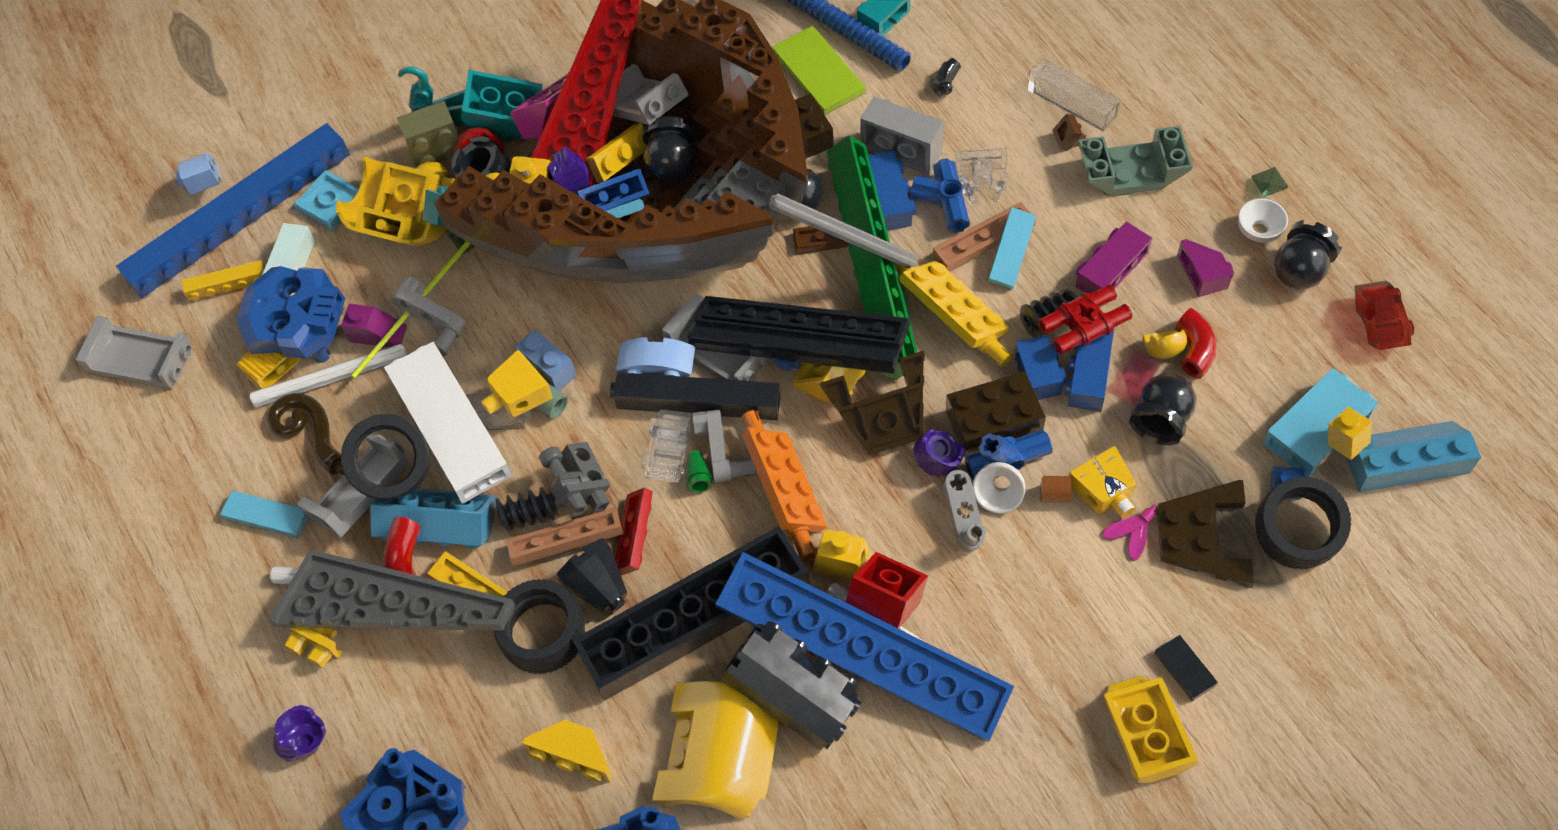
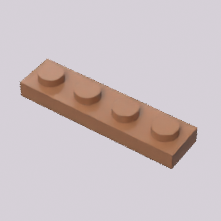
(974, 240)
(564, 536)

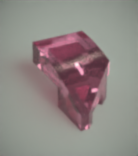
(1137, 374)

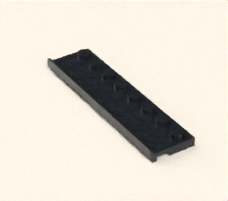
(799, 334)

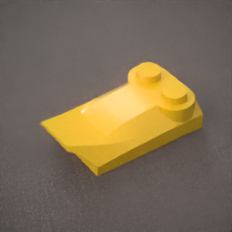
(1149, 729)

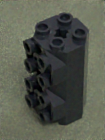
(789, 686)

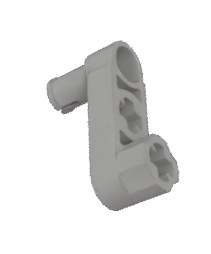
(410, 299)
(710, 424)
(965, 496)

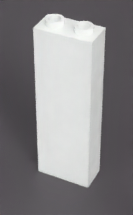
(448, 422)

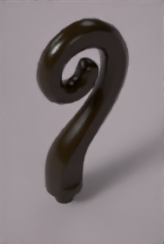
(325, 453)

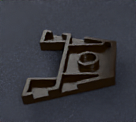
(885, 418)
(1191, 534)

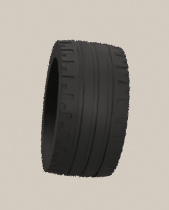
(364, 429)
(1327, 499)
(560, 652)

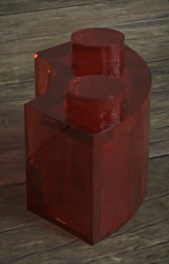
(1383, 315)

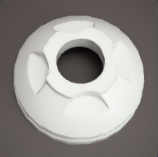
(1265, 213)
(994, 498)

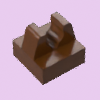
(1068, 132)

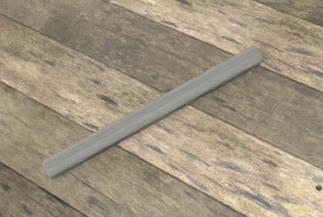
(842, 230)

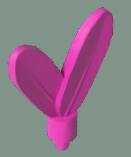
(1137, 527)

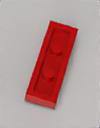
(634, 529)

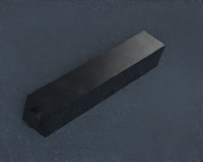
(695, 395)

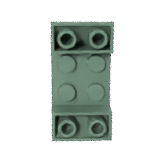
(1138, 165)

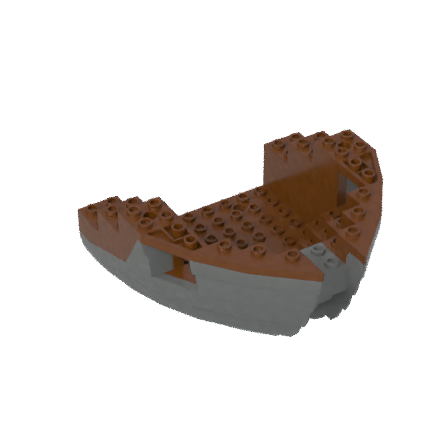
(708, 223)

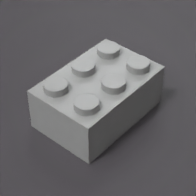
(910, 134)

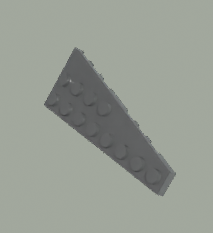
(360, 595)

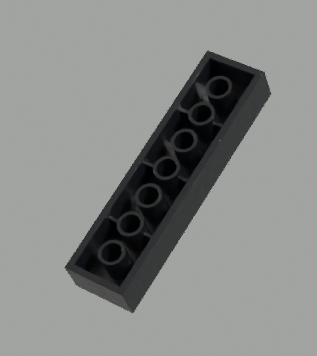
(675, 619)

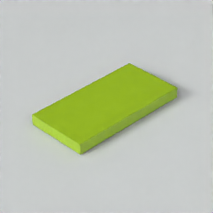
(819, 69)

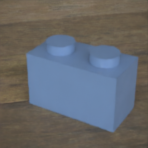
(547, 360)

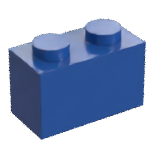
(1041, 366)

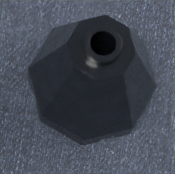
(595, 577)

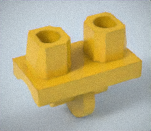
(323, 647)

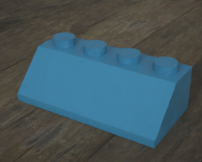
(1414, 456)
(440, 516)

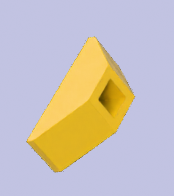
(571, 748)

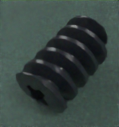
(1046, 305)
(526, 509)

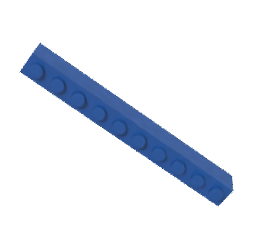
(233, 210)

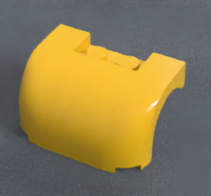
(392, 203)
(717, 750)

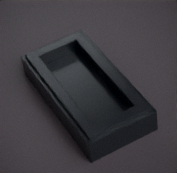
(1186, 668)

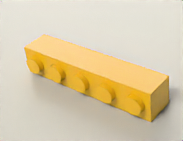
(222, 280)

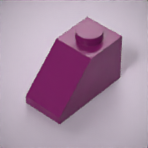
(1205, 267)
(369, 325)

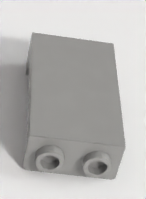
(645, 98)
(134, 354)
(720, 364)
(345, 504)

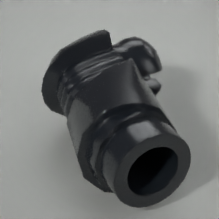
(943, 82)

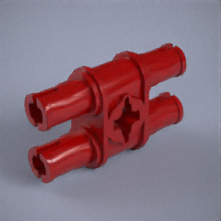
(1085, 319)

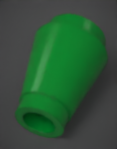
(697, 473)

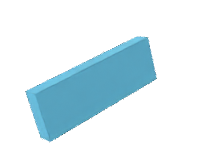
(1011, 248)
(264, 514)

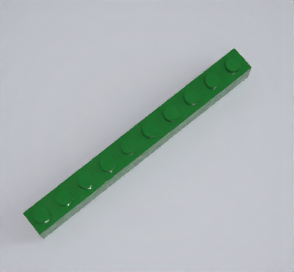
(862, 209)

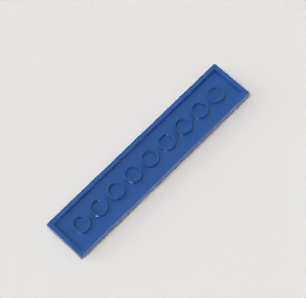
(867, 647)

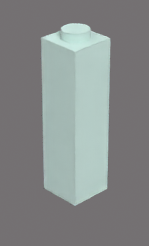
(291, 247)

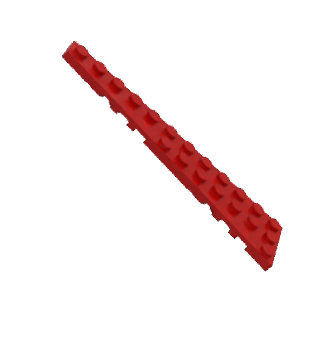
(592, 85)

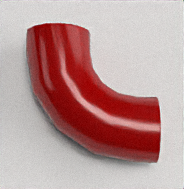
(1201, 343)
(400, 545)

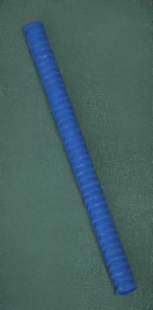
(856, 32)

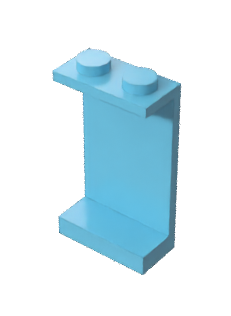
(1302, 433)

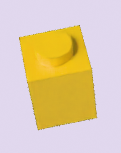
(1349, 433)

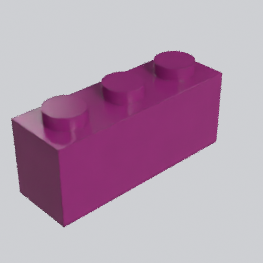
(1114, 259)

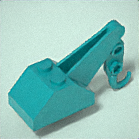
(482, 103)

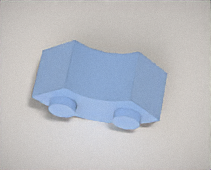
(198, 173)
(656, 358)

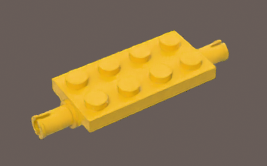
(957, 308)

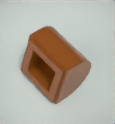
(1055, 489)

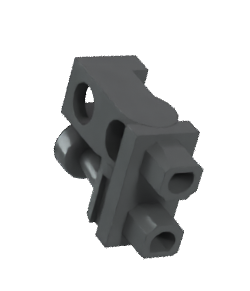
(576, 478)

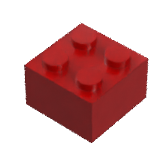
(887, 589)

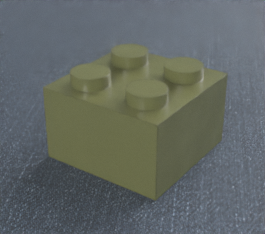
(429, 133)

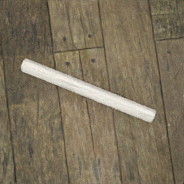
(325, 376)

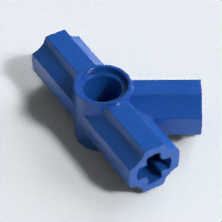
(946, 191)
(1009, 451)

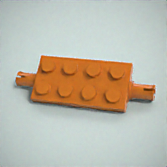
(784, 484)

